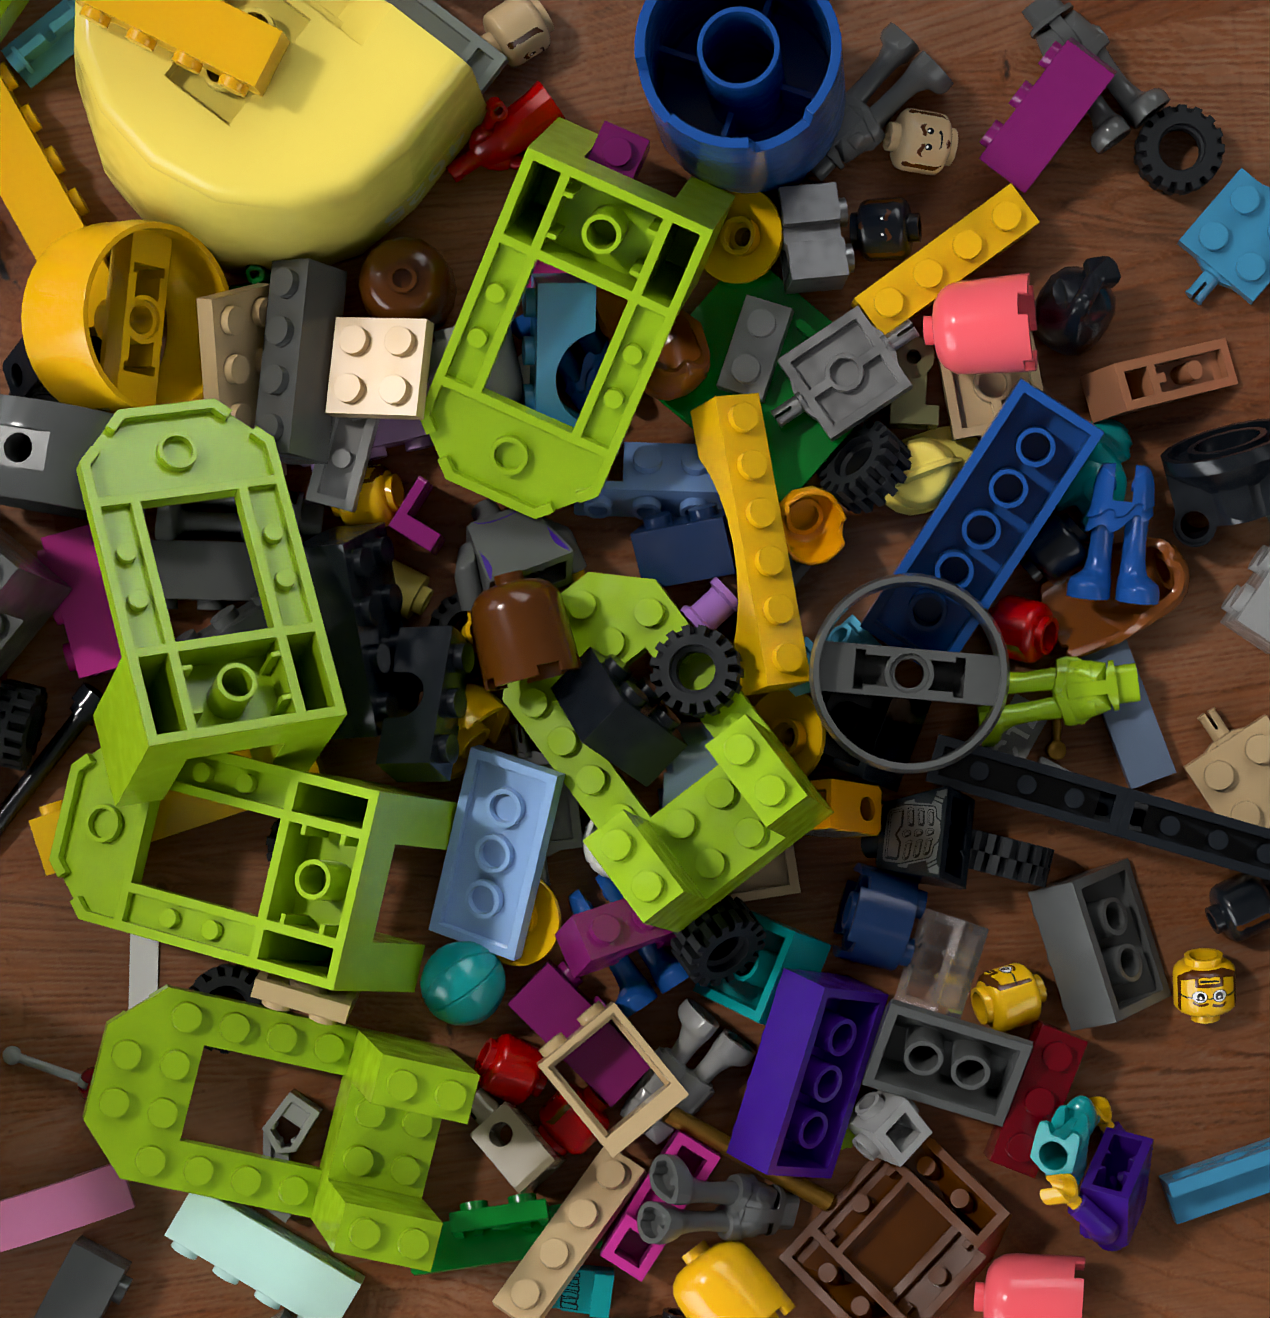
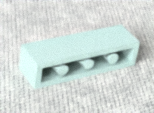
(263, 1256)

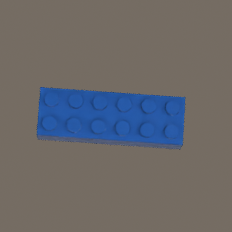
(986, 519)

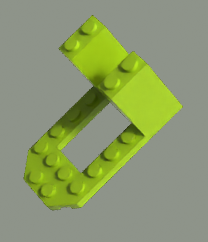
(609, 236)
(214, 693)
(715, 830)
(319, 886)
(377, 1142)

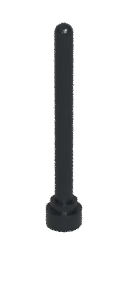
(85, 703)

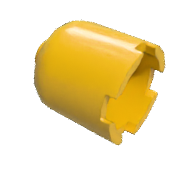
(727, 1284)

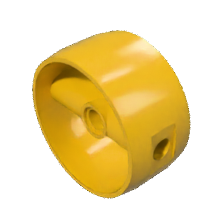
(148, 270)

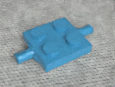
(1232, 240)

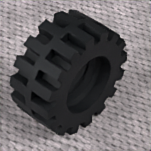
(1191, 122)
(20, 722)

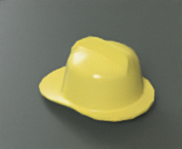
(932, 470)

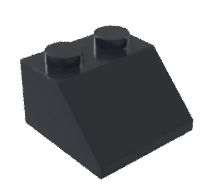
(876, 725)

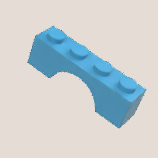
(559, 314)

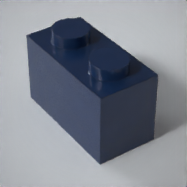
(684, 546)

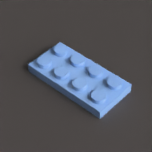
(496, 851)

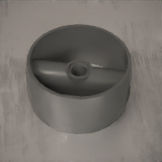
(42, 451)
(946, 675)

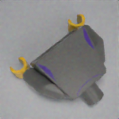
(513, 542)

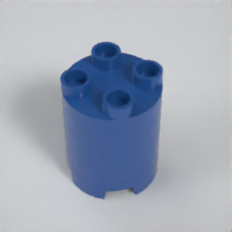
(743, 87)

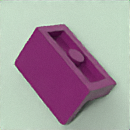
(406, 524)

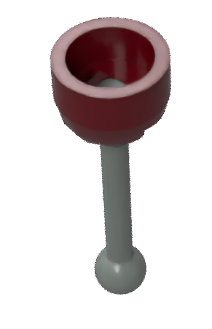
(13, 1055)

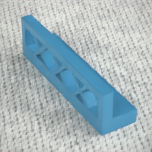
(1218, 1181)

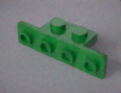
(491, 1234)

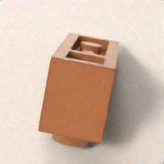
(1158, 379)

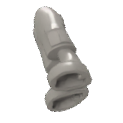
(696, 1029)

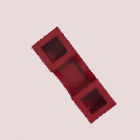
(1037, 1097)

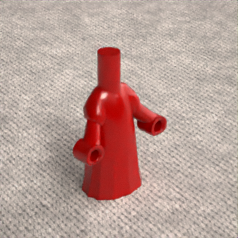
(506, 132)

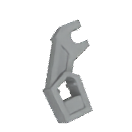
(300, 1112)

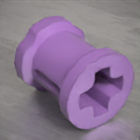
(712, 607)

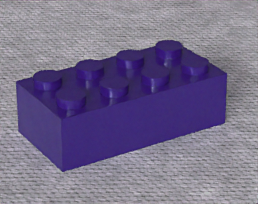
(807, 1074)

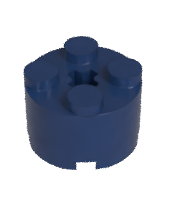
(879, 918)

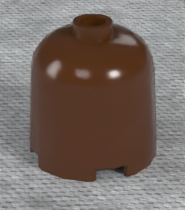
(407, 281)
(522, 631)

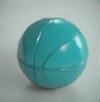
(463, 983)

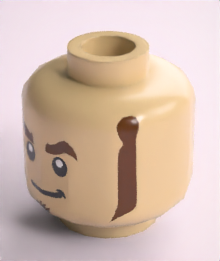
(518, 29)
(921, 141)

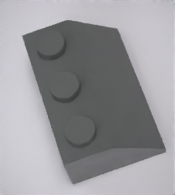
(1099, 945)
(946, 1062)

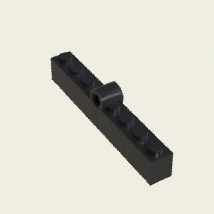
(1106, 808)

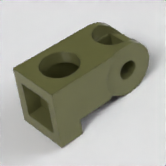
(911, 408)

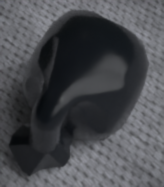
(1077, 306)

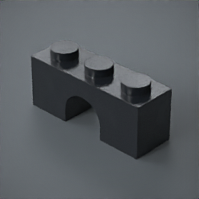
(426, 741)

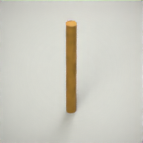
(720, 1141)

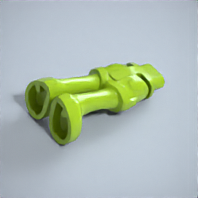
(1078, 689)

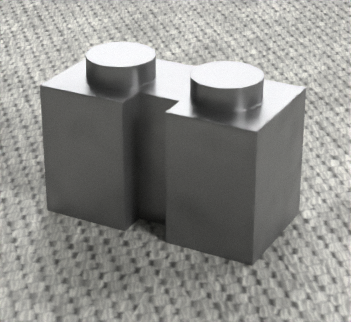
(812, 246)

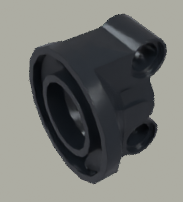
(1221, 476)

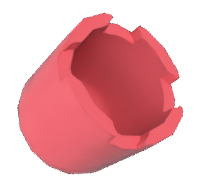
(984, 325)
(1031, 1287)

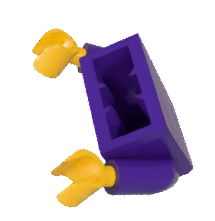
(1113, 1186)

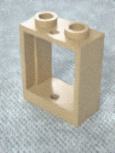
(643, 1115)

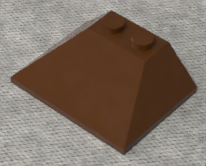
(900, 1238)

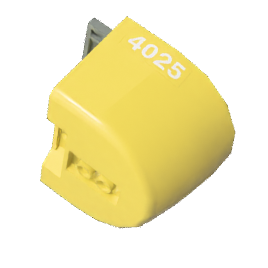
(318, 165)

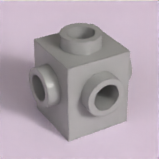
(887, 1127)

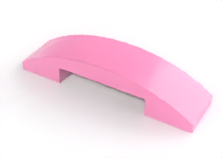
(63, 1206)

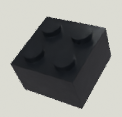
(619, 716)

